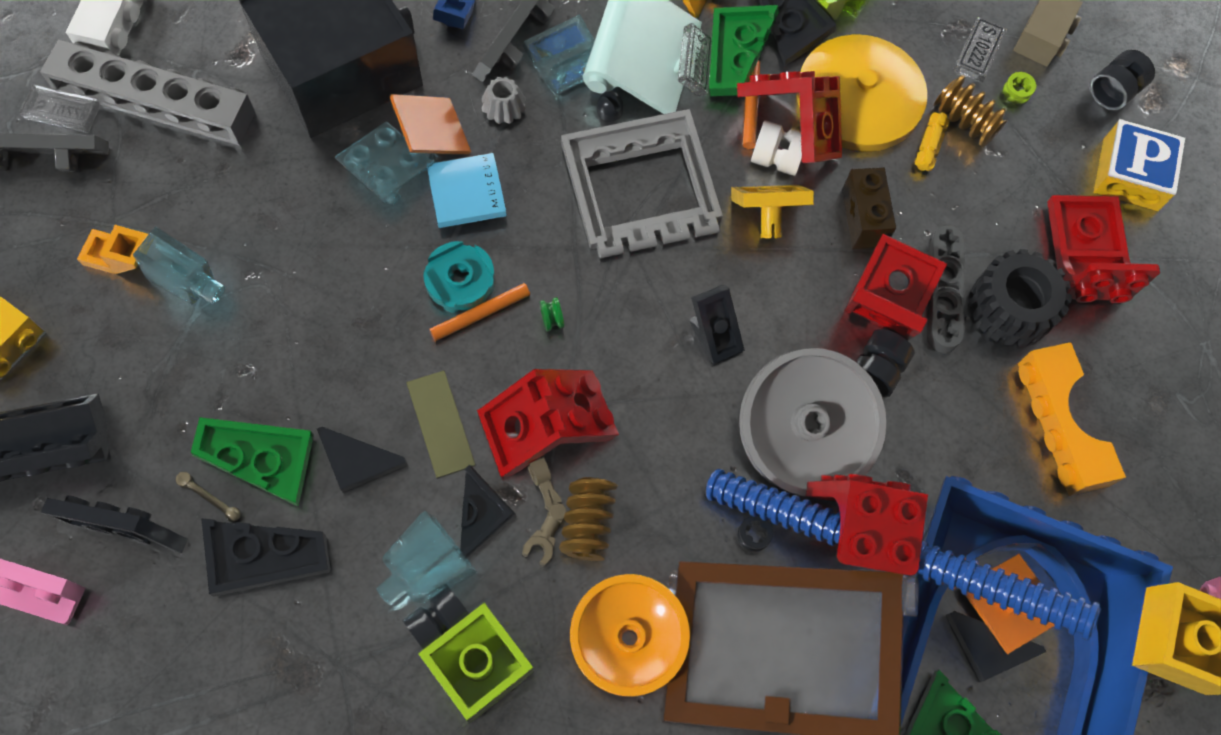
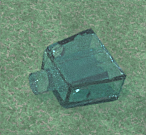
(177, 268)
(423, 562)

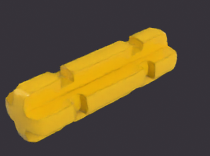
(932, 141)

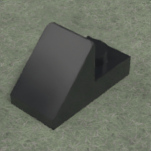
(717, 324)

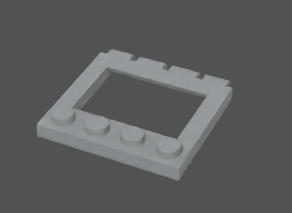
(633, 140)

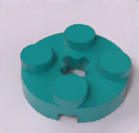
(465, 258)

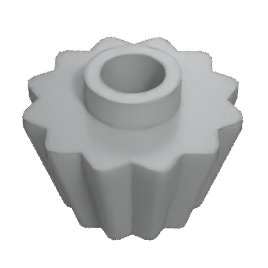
(503, 100)

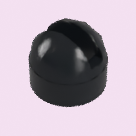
(606, 109)

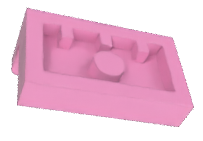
(38, 592)

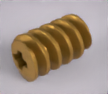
(971, 110)
(586, 518)

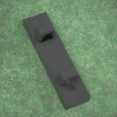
(501, 49)
(65, 147)

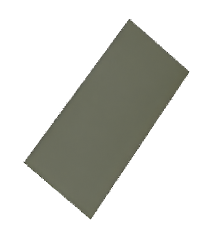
(440, 424)

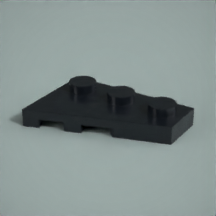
(799, 27)
(108, 519)
(259, 556)

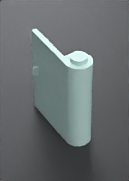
(640, 51)

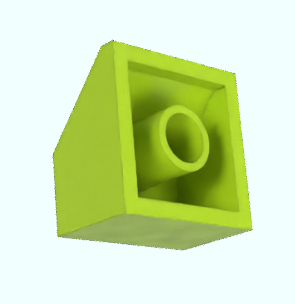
(476, 663)

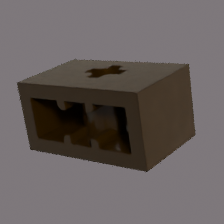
(868, 207)

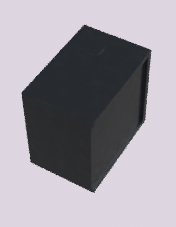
(335, 55)

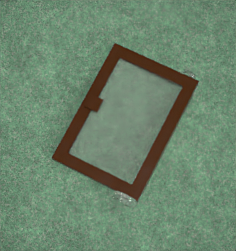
(791, 648)

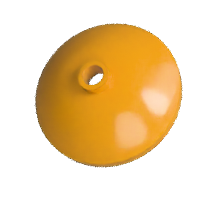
(635, 606)

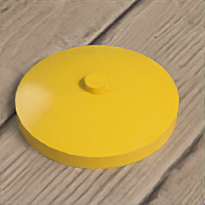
(878, 89)

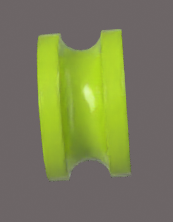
(1015, 80)

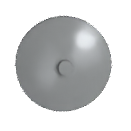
(811, 419)

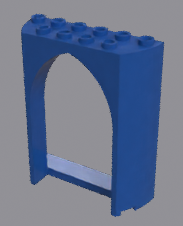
(1103, 684)

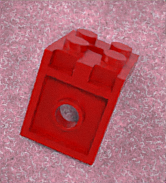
(818, 109)
(892, 308)
(547, 416)

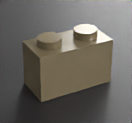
(1047, 30)

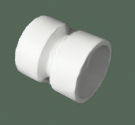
(767, 151)

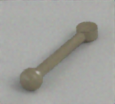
(185, 480)

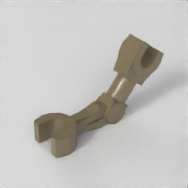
(556, 510)

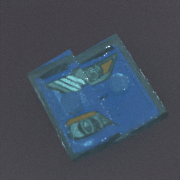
(561, 53)

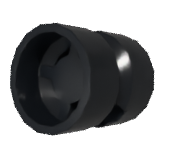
(1122, 79)
(885, 359)
(431, 623)

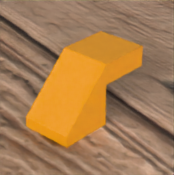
(111, 251)

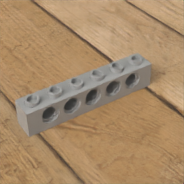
(150, 91)

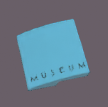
(466, 190)

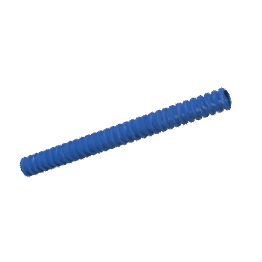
(933, 564)

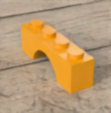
(1081, 460)

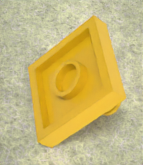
(771, 201)

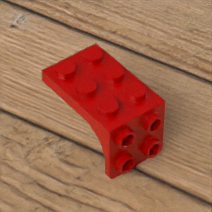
(1094, 249)
(877, 521)

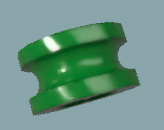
(551, 314)

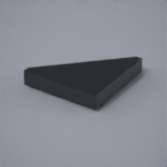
(357, 461)
(482, 513)
(984, 650)

